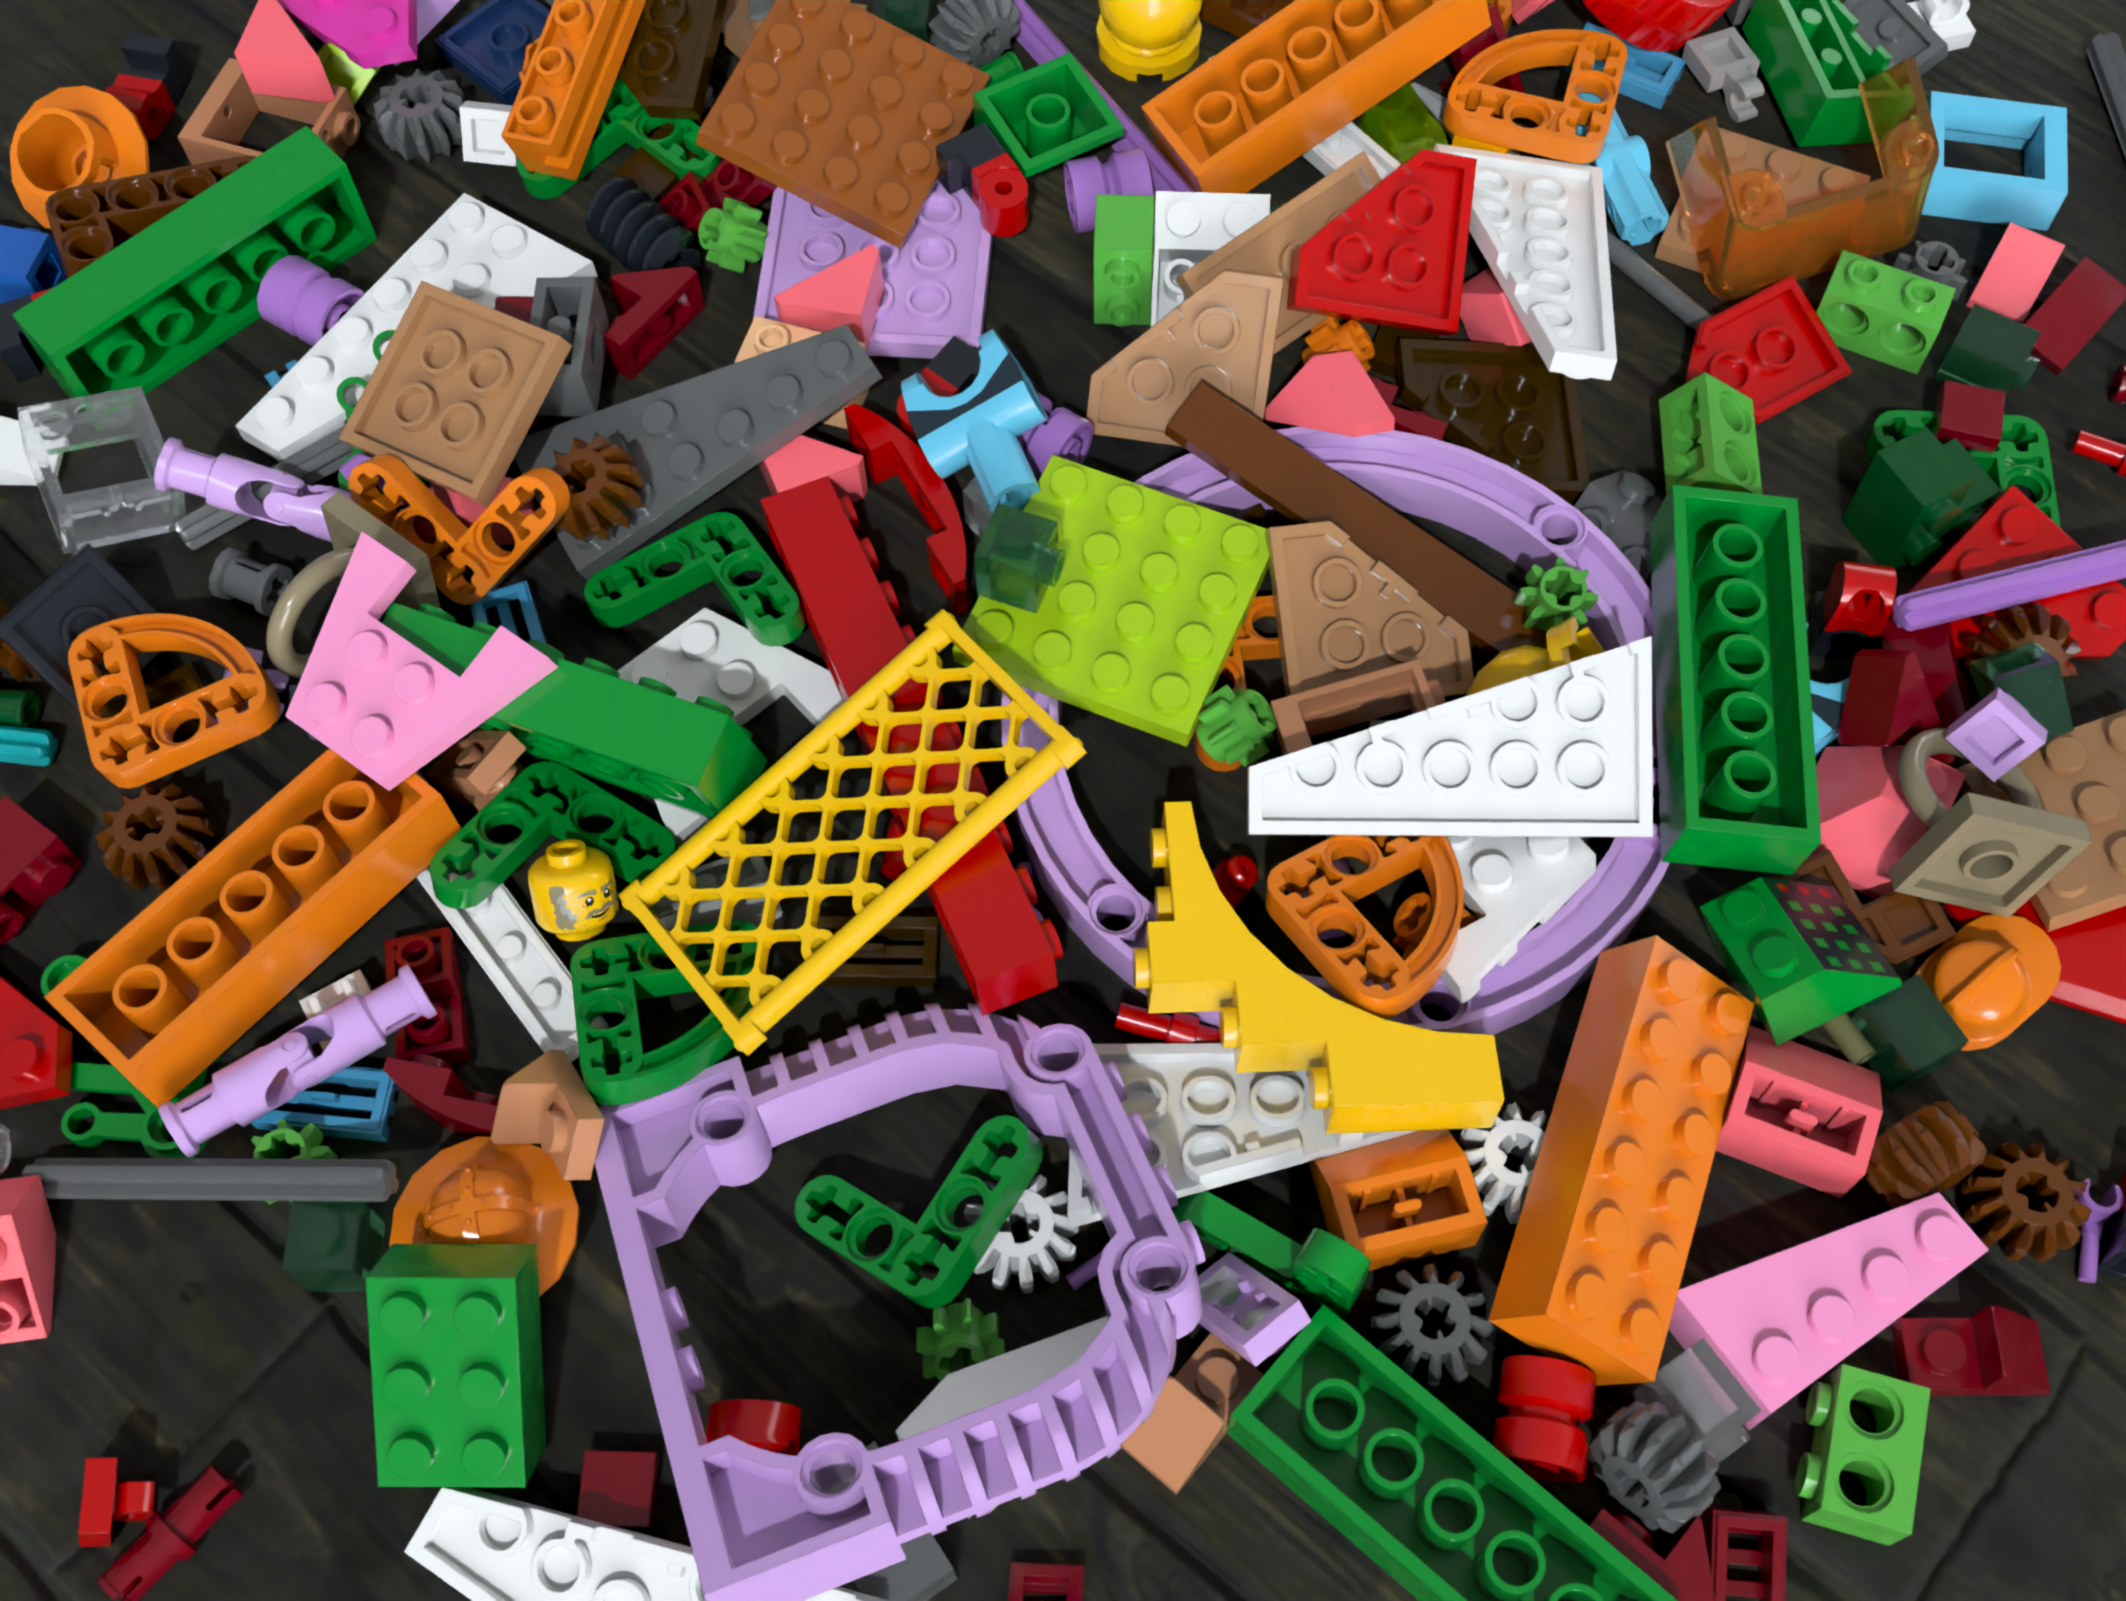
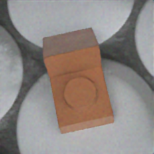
(477, 767)
(554, 1109)
(1192, 1413)

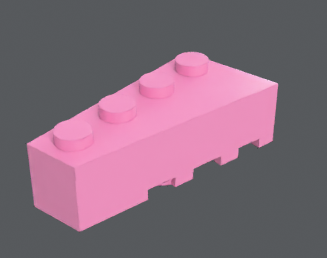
(1820, 1301)

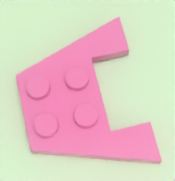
(385, 698)

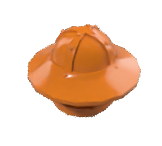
(74, 141)
(491, 1197)

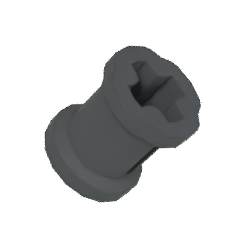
(248, 580)

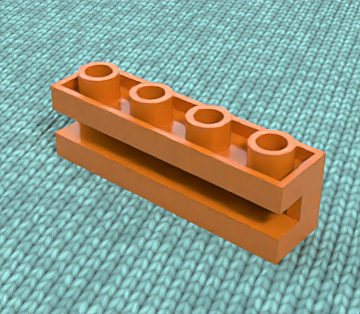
(569, 83)

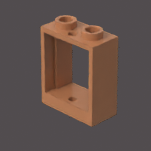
(231, 108)
(1352, 703)

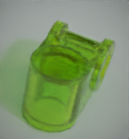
(1402, 124)

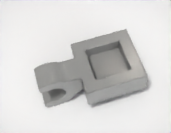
(1728, 64)

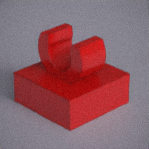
(107, 1501)

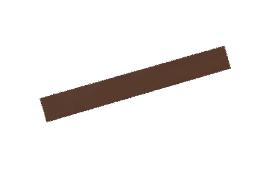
(1313, 493)

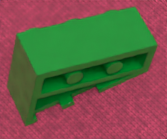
(1815, 67)

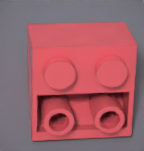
(1802, 1114)
(26, 1260)

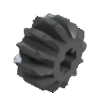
(975, 29)
(420, 115)
(1457, 1334)
(1655, 1466)

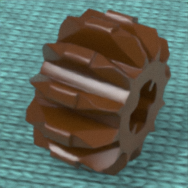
(600, 486)
(2022, 627)
(155, 837)
(1924, 1154)
(2026, 1202)

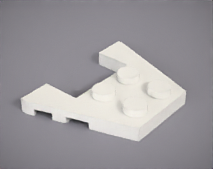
(729, 665)
(1509, 890)

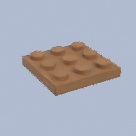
(456, 392)
(2084, 779)

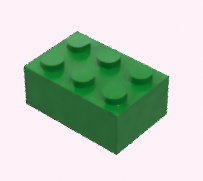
(456, 1365)

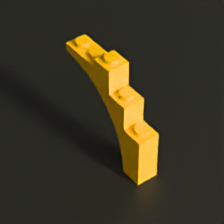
(1360, 1066)

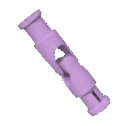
(227, 486)
(289, 1064)

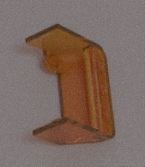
(1754, 241)

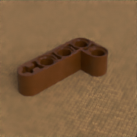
(103, 215)

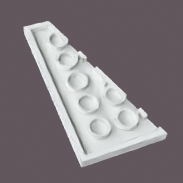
(464, 252)
(1550, 252)
(1511, 761)
(1214, 1122)
(530, 1553)

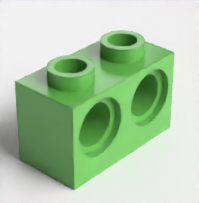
(1123, 259)
(1883, 311)
(1709, 437)
(1883, 1460)

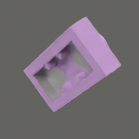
(1248, 1309)

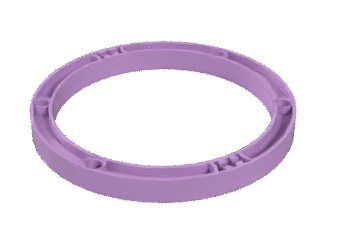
(1514, 518)

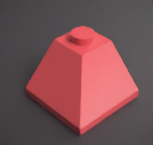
(1867, 814)

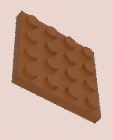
(843, 112)

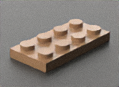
(1271, 241)

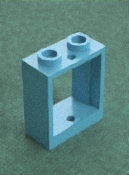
(1998, 197)

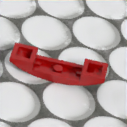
(893, 453)

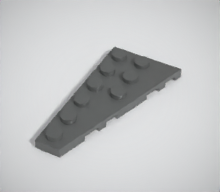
(707, 432)

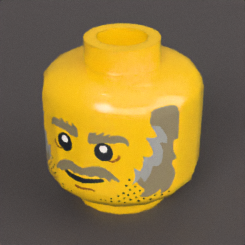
(573, 890)

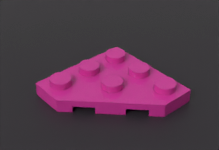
(366, 30)

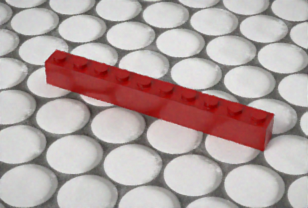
(853, 620)

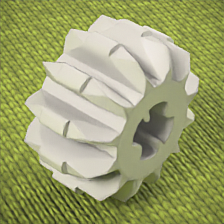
(1487, 1154)
(1046, 1241)

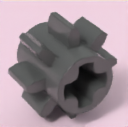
(1934, 262)

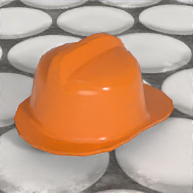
(1993, 976)

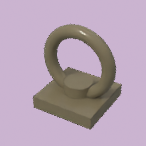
(344, 524)
(1983, 848)

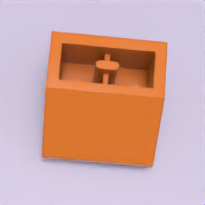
(1401, 1198)

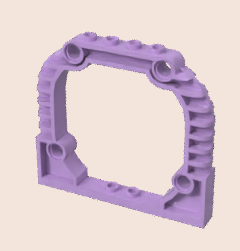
(765, 1516)

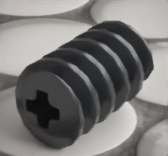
(638, 229)

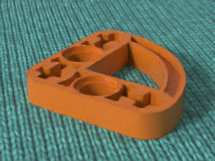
(1555, 119)
(137, 724)
(1331, 907)

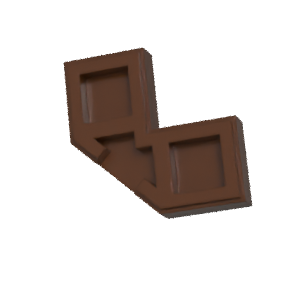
(1896, 922)

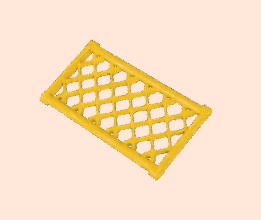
(870, 901)

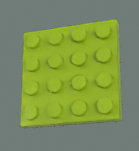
(1140, 604)

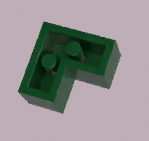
(1917, 499)

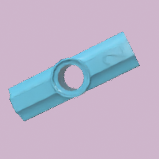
(1628, 190)

